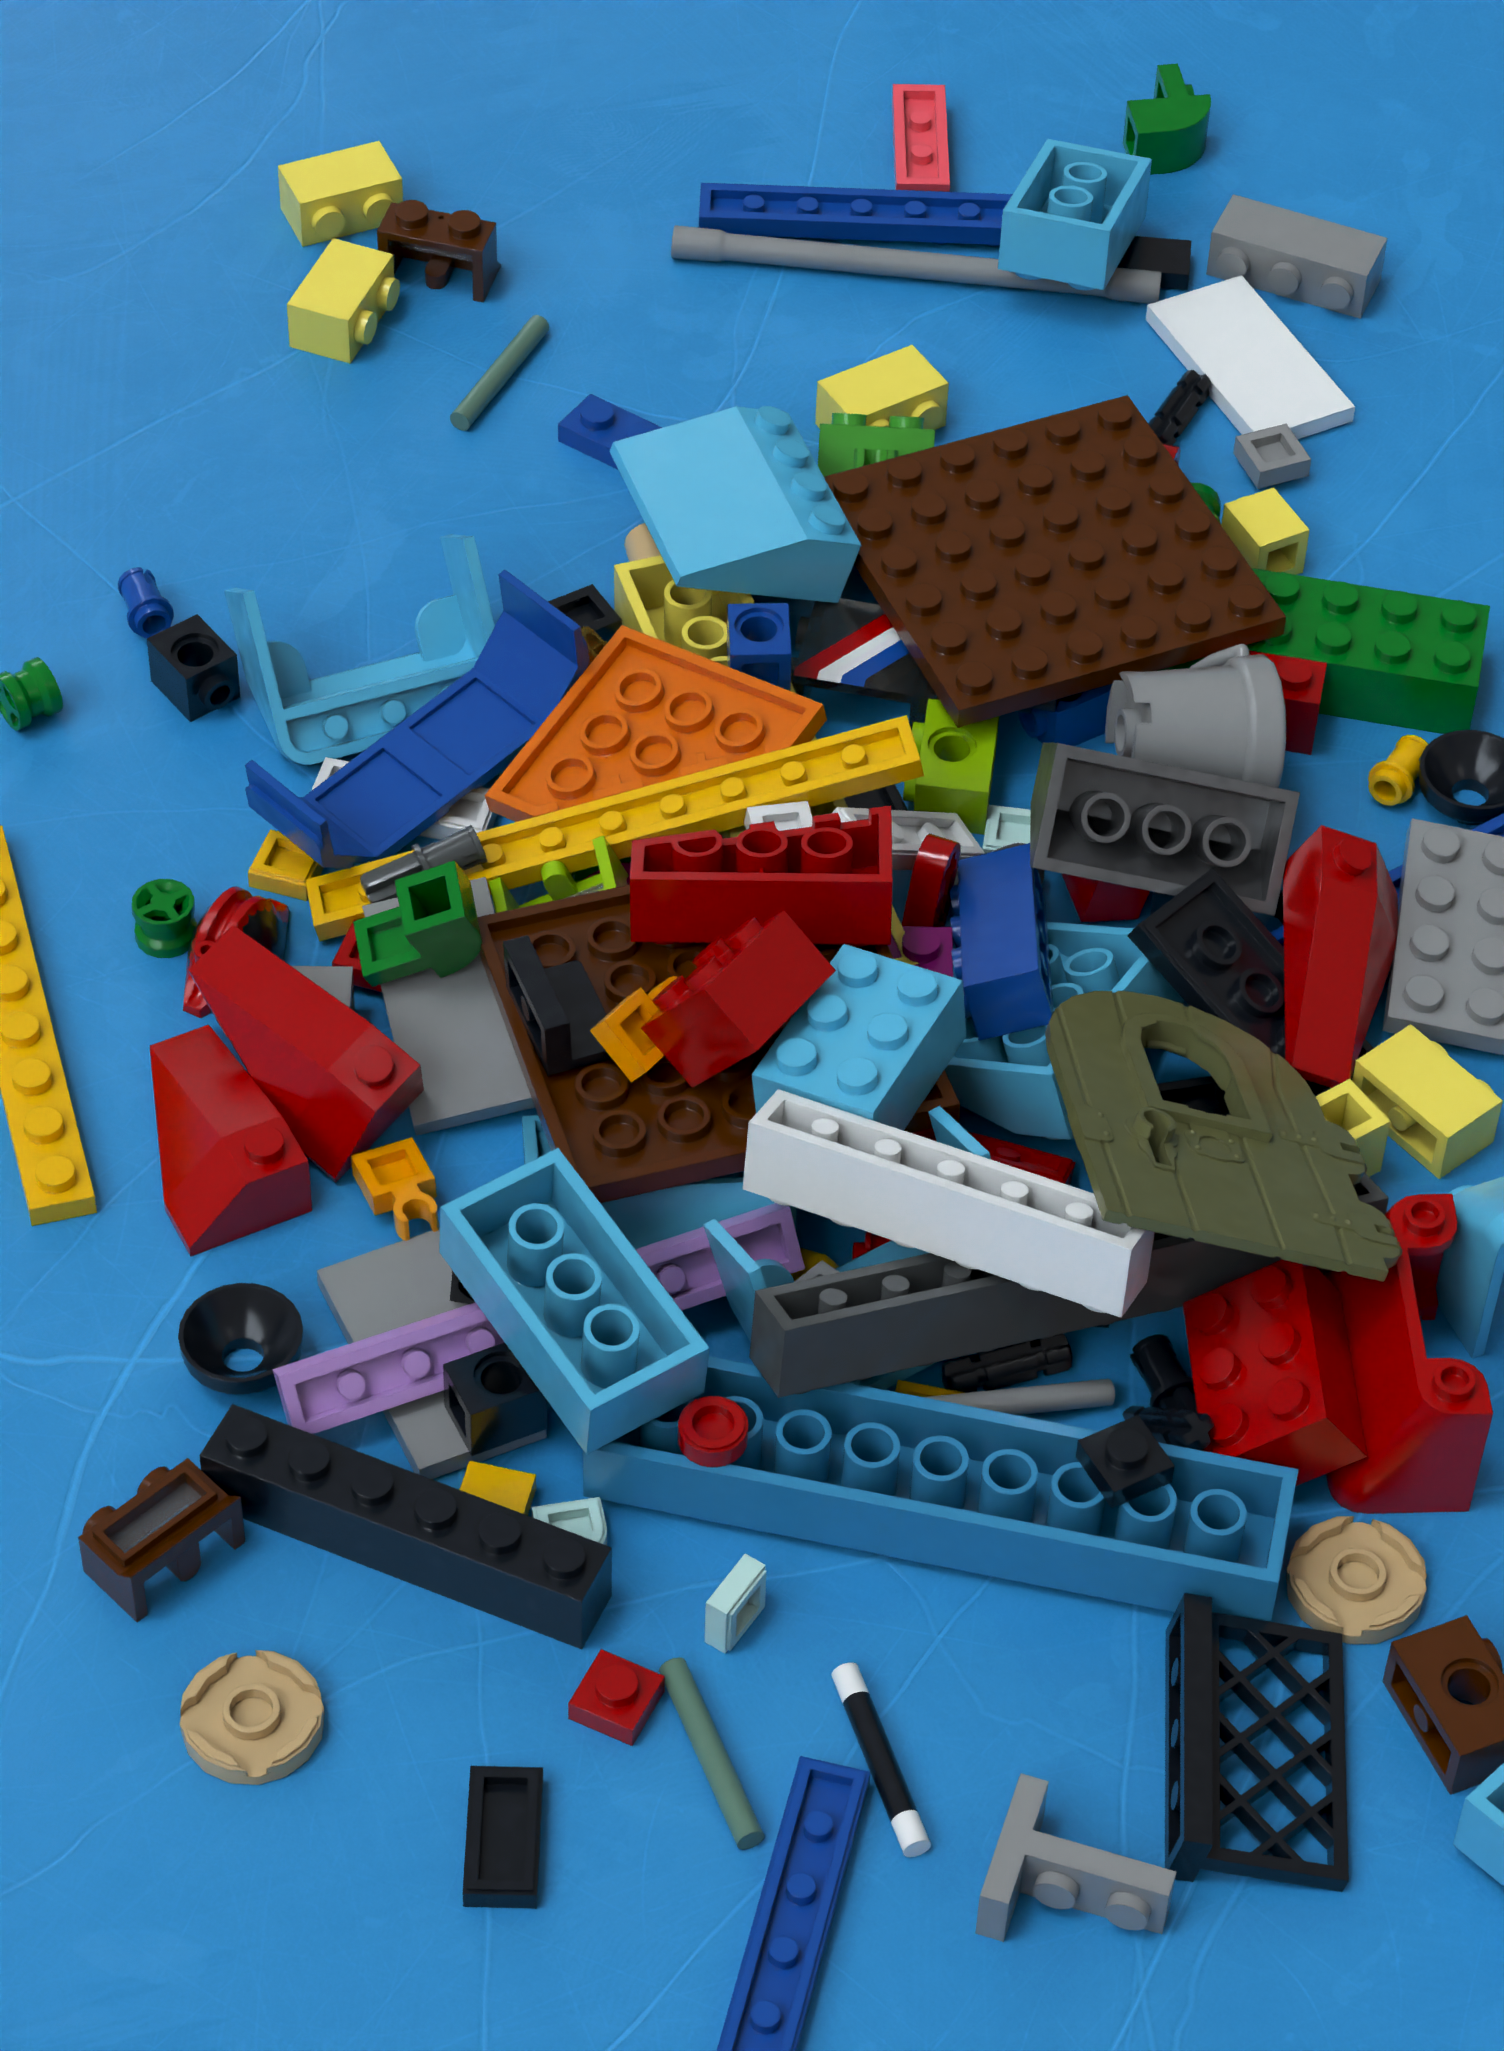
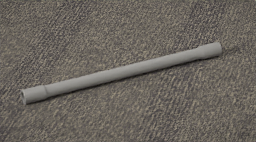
(718, 246)

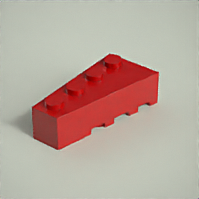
(824, 876)

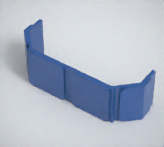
(440, 749)

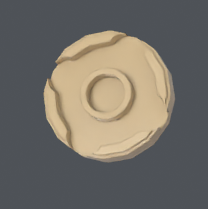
(1356, 1579)
(252, 1717)

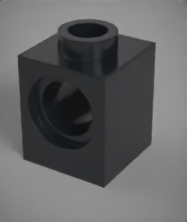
(193, 667)
(492, 1399)

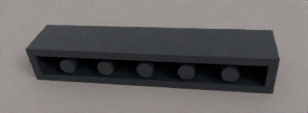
(411, 1526)

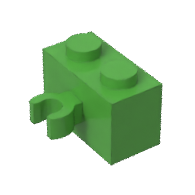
(852, 444)

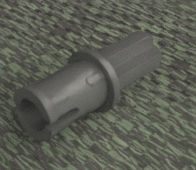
(461, 846)

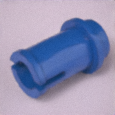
(147, 609)

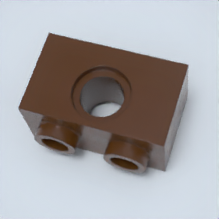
(1428, 1677)

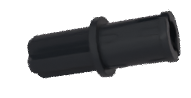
(1163, 1374)

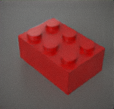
(1276, 1370)

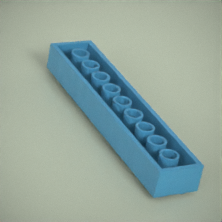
(964, 1494)

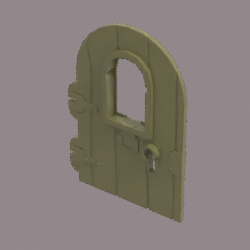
(1246, 1181)

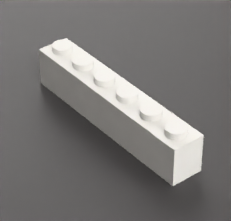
(944, 1202)

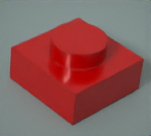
(616, 1697)

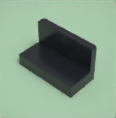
(555, 1007)

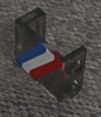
(859, 653)

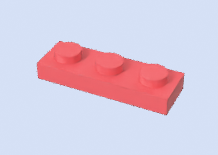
(920, 137)

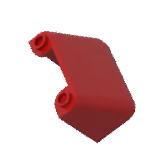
(1418, 1414)

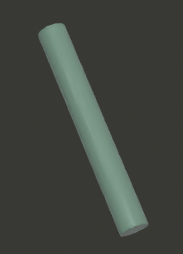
(499, 372)
(711, 1754)

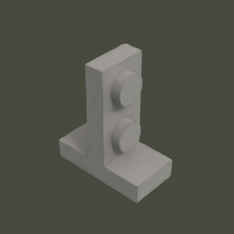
(1066, 1873)

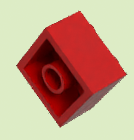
(736, 996)

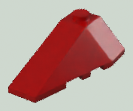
(1336, 950)
(307, 1051)
(221, 1145)

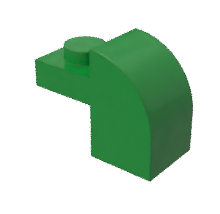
(1170, 125)
(428, 930)

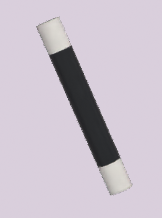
(881, 1760)

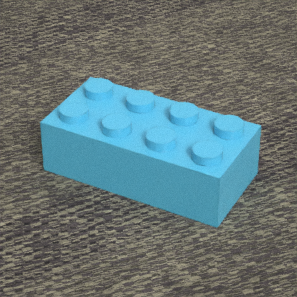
(573, 1300)

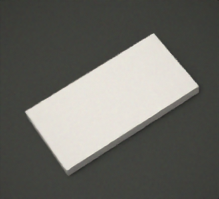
(1252, 359)

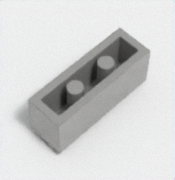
(1297, 255)

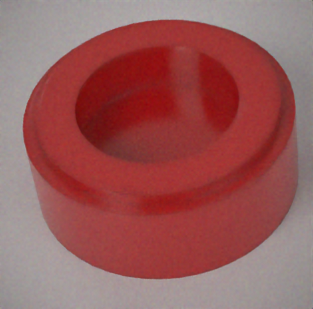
(713, 1431)

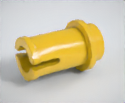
(1393, 779)

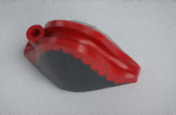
(256, 916)

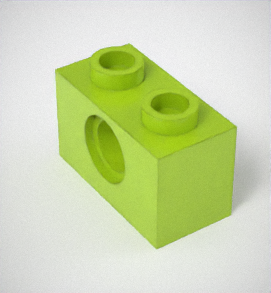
(955, 767)

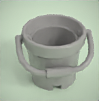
(1207, 718)

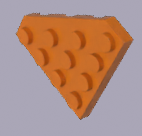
(645, 719)

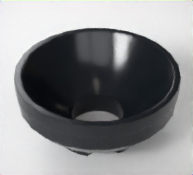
(1464, 762)
(238, 1319)

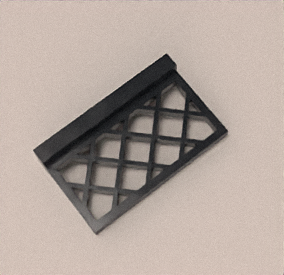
(1195, 1754)

